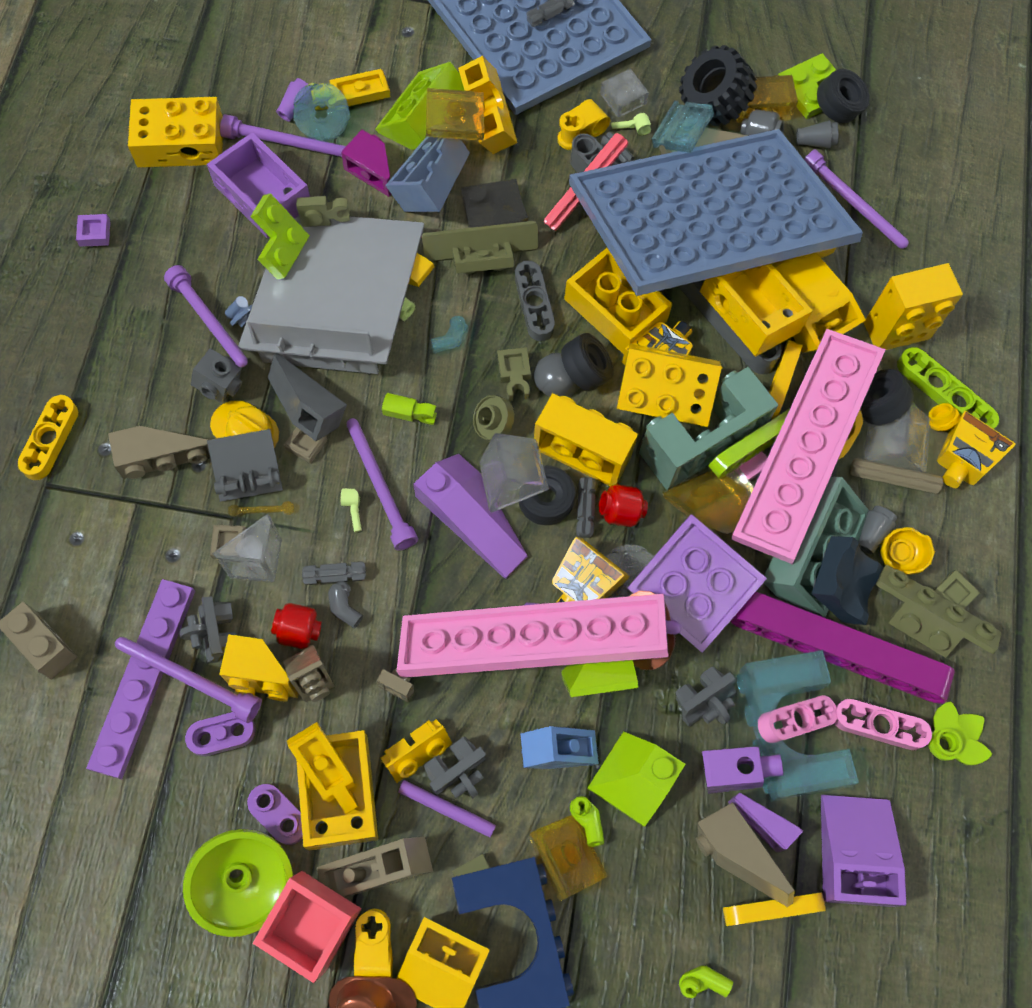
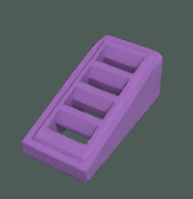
(771, 827)

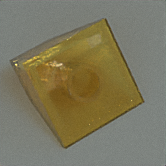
(711, 500)

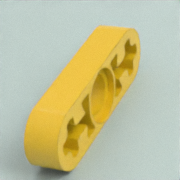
(784, 373)
(52, 450)
(773, 909)

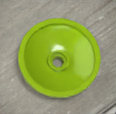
(235, 904)

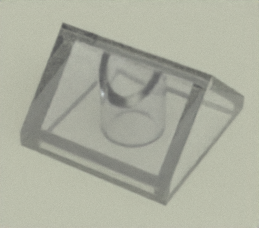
(901, 442)
(511, 470)
(252, 552)

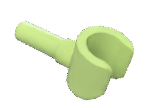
(640, 122)
(351, 498)

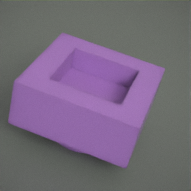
(93, 230)

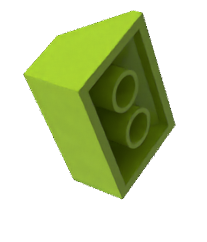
(407, 117)

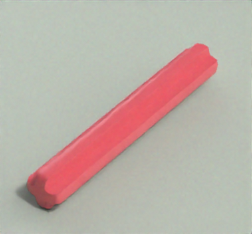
(570, 201)

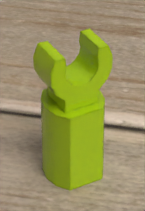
(408, 409)

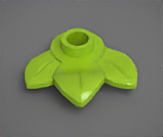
(961, 734)

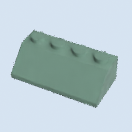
(837, 515)

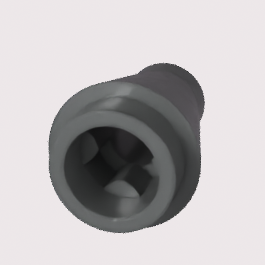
(818, 135)
(876, 527)

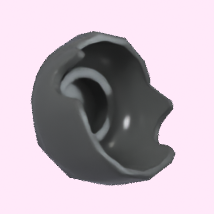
(552, 377)

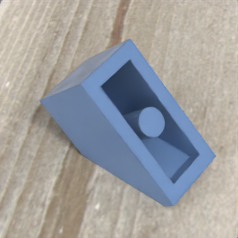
(558, 748)

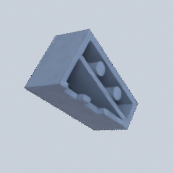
(428, 174)

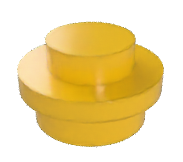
(943, 417)

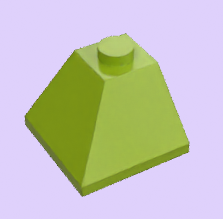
(599, 677)
(636, 777)

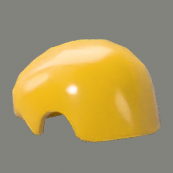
(907, 550)

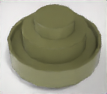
(493, 416)

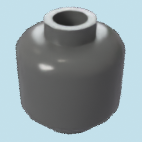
(761, 121)

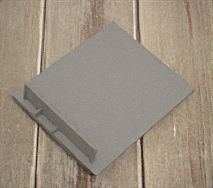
(338, 297)

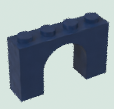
(520, 886)

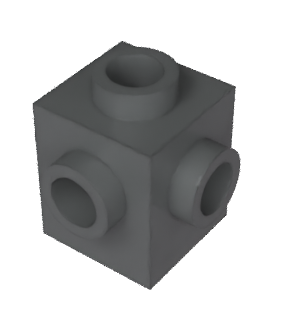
(216, 376)

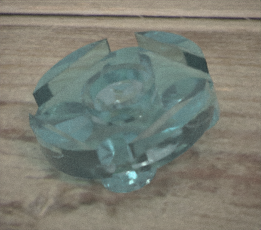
(323, 95)

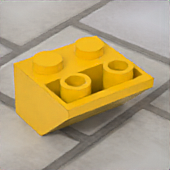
(253, 668)
(442, 966)

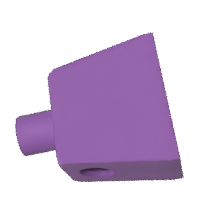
(724, 775)

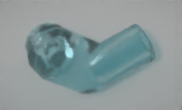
(454, 336)

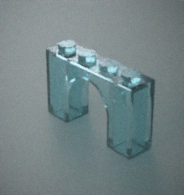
(764, 686)

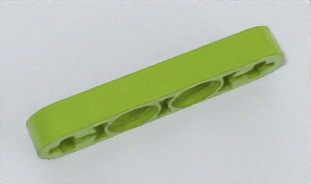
(951, 385)
(747, 447)

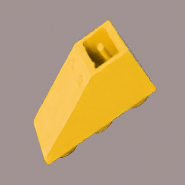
(825, 294)

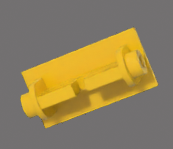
(404, 760)

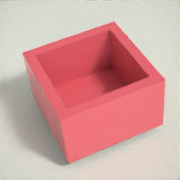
(307, 926)

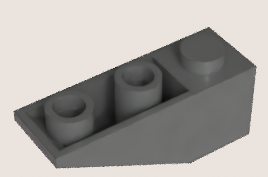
(304, 400)

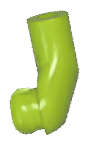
(588, 817)
(704, 978)

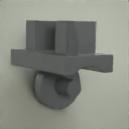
(210, 615)
(710, 702)
(468, 759)

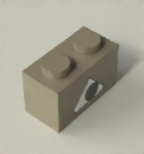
(36, 640)

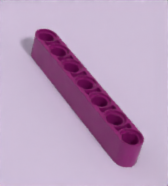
(846, 647)

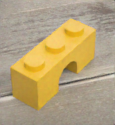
(498, 128)

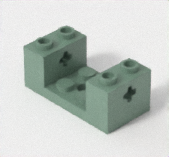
(742, 407)

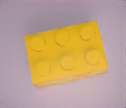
(610, 304)
(584, 439)

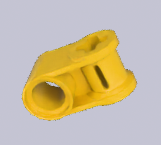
(583, 119)
(373, 953)

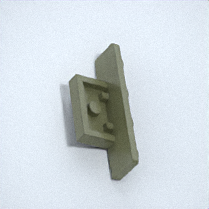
(482, 246)
(933, 618)

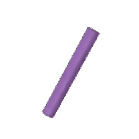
(447, 808)

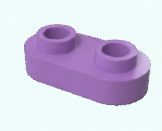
(221, 734)
(276, 814)

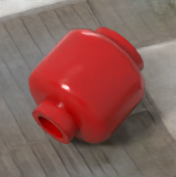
(623, 505)
(296, 626)

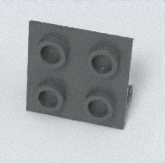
(244, 465)

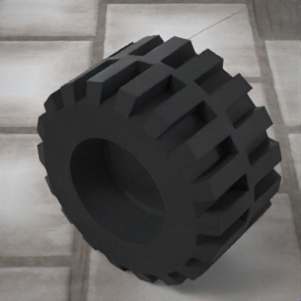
(709, 70)

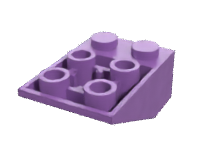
(861, 852)

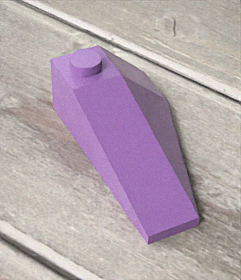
(458, 498)

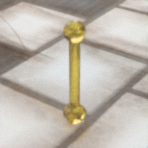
(287, 508)

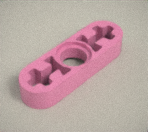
(790, 727)
(902, 740)

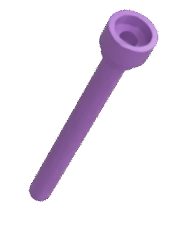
(232, 127)
(817, 164)
(180, 281)
(402, 535)
(243, 705)

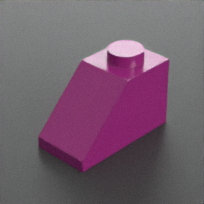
(367, 160)

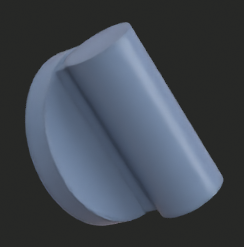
(238, 311)

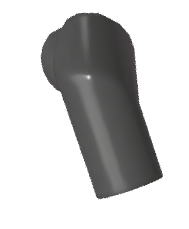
(339, 604)

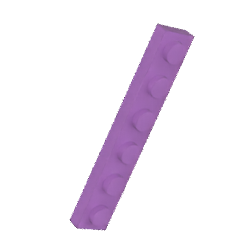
(140, 681)

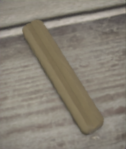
(896, 475)

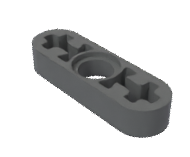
(531, 312)

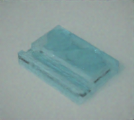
(683, 126)

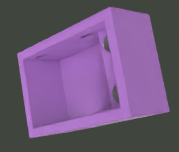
(251, 171)

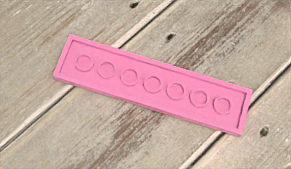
(808, 446)
(533, 636)

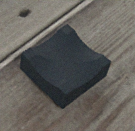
(846, 580)

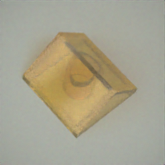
(567, 857)

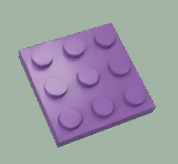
(700, 581)

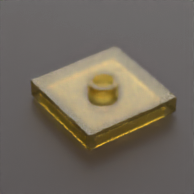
(455, 114)

